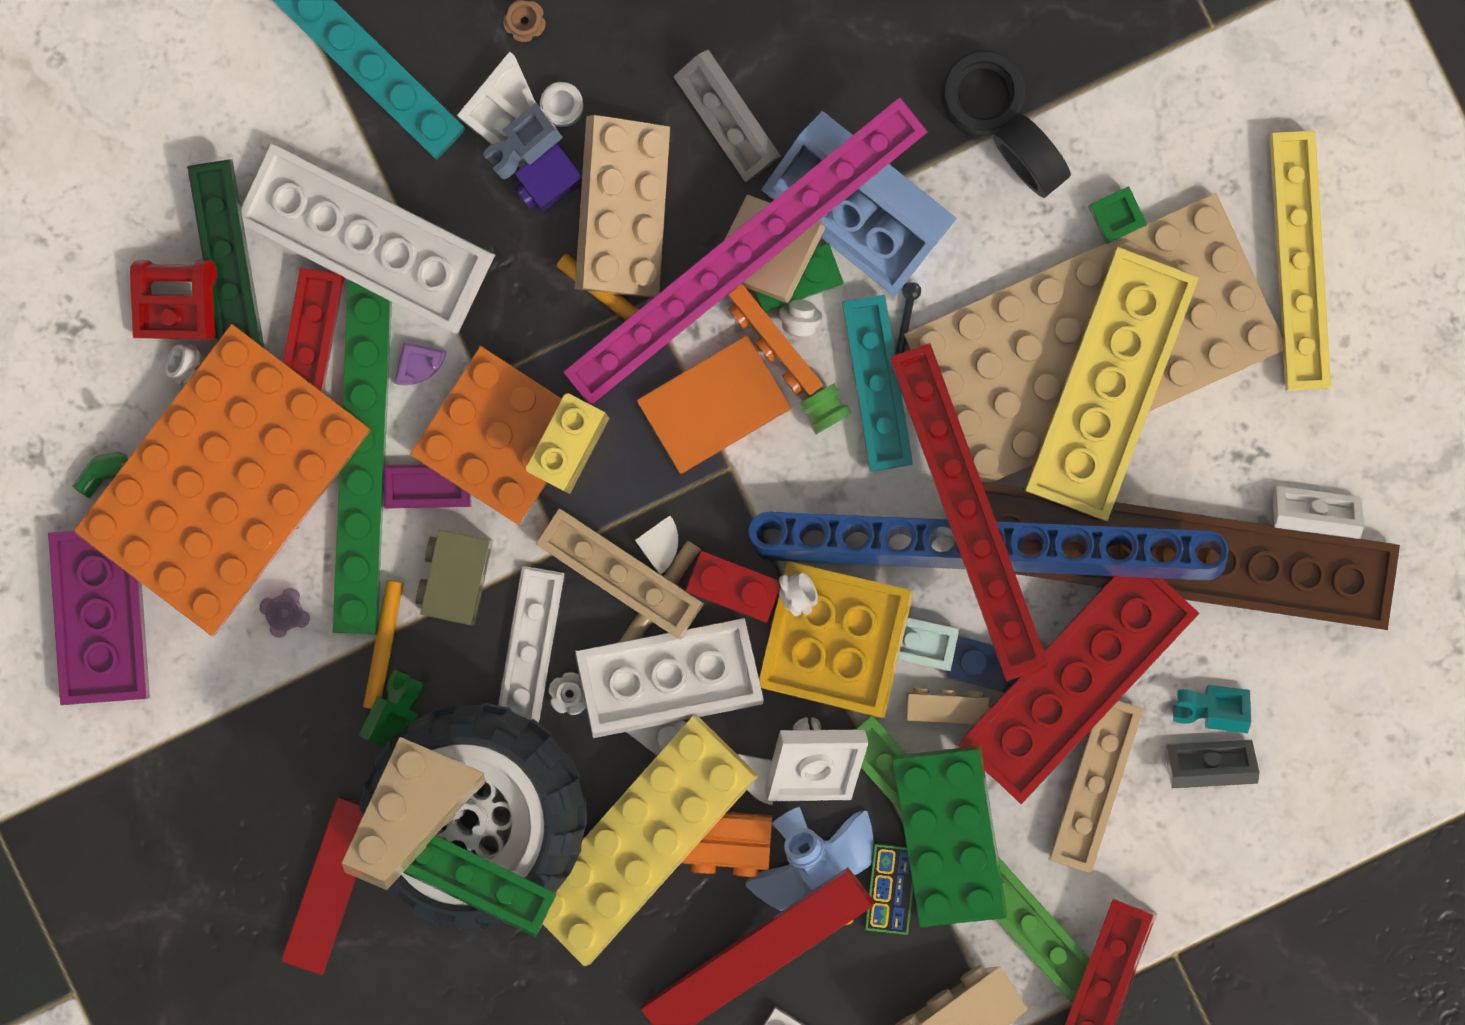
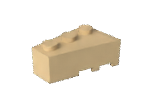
(407, 810)
(980, 999)

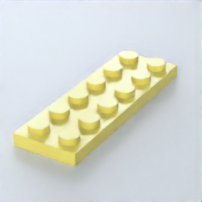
(1111, 384)
(646, 837)

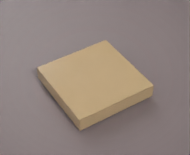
(784, 271)

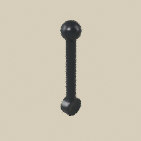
(910, 292)

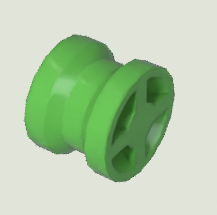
(825, 409)

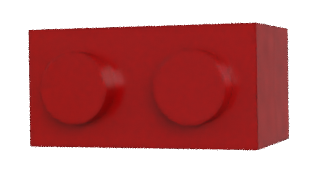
(733, 586)

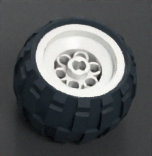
(525, 776)

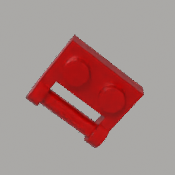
(172, 314)

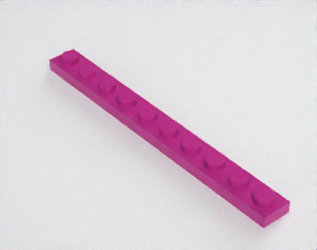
(746, 250)

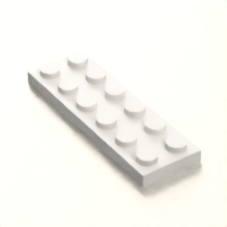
(365, 238)

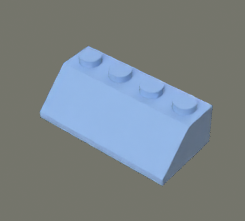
(882, 225)

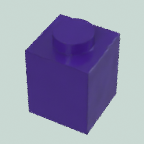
(547, 179)

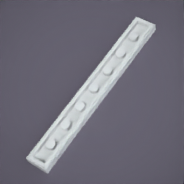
(528, 655)

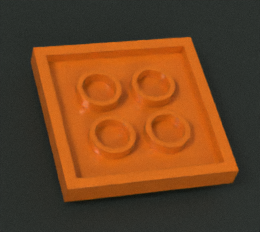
(490, 434)

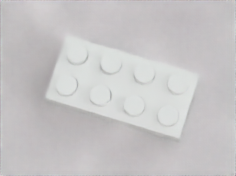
(668, 678)

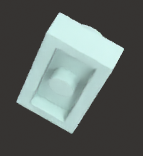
(928, 644)

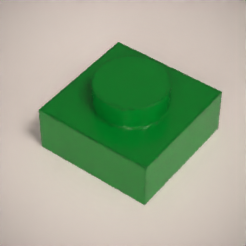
(1117, 215)

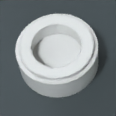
(562, 104)

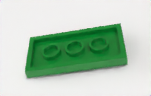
(950, 836)

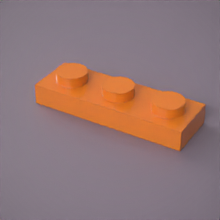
(773, 342)

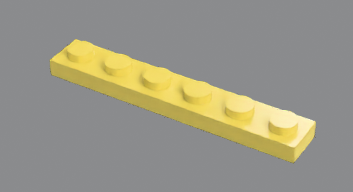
(1300, 260)

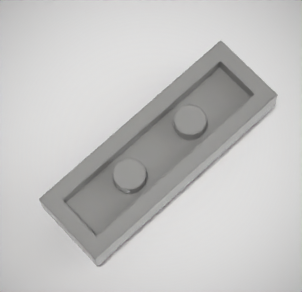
(726, 116)

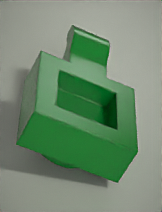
(394, 714)

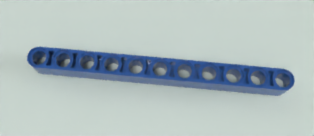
(1050, 536)

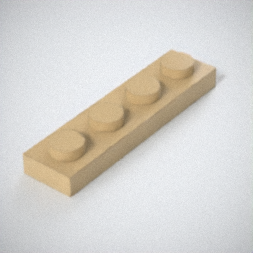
(619, 574)
(1095, 788)

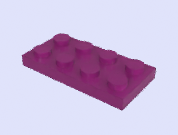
(96, 625)

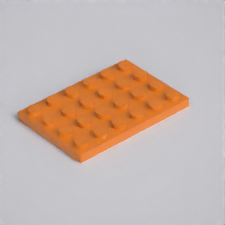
(222, 480)

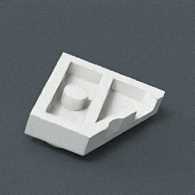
(498, 102)

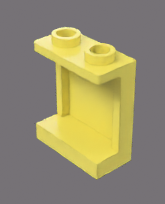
(567, 443)

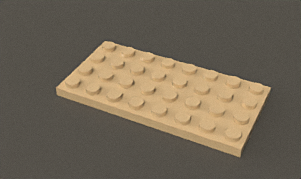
(1015, 347)

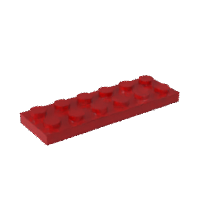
(1085, 677)

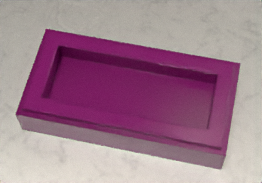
(420, 488)

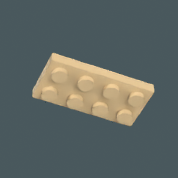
(622, 207)

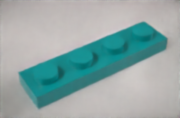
(876, 383)

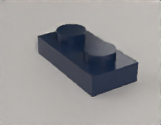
(978, 665)

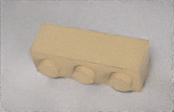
(946, 706)

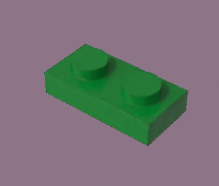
(819, 276)

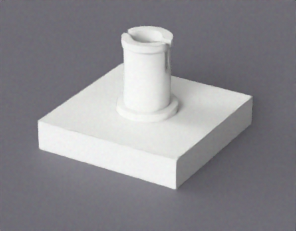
(815, 763)

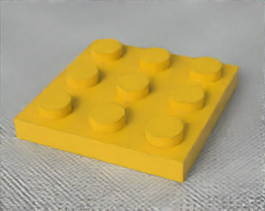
(842, 649)

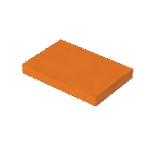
(714, 404)

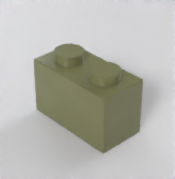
(454, 577)

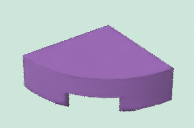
(418, 364)

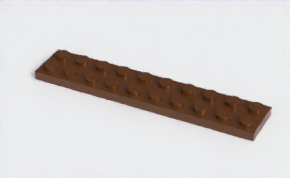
(1264, 569)

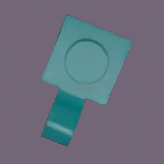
(1220, 706)

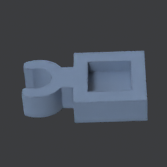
(527, 139)

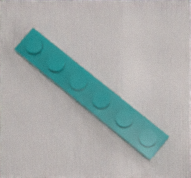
(376, 72)

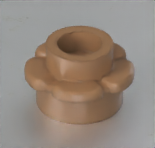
(516, 12)

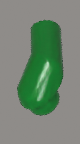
(98, 469)

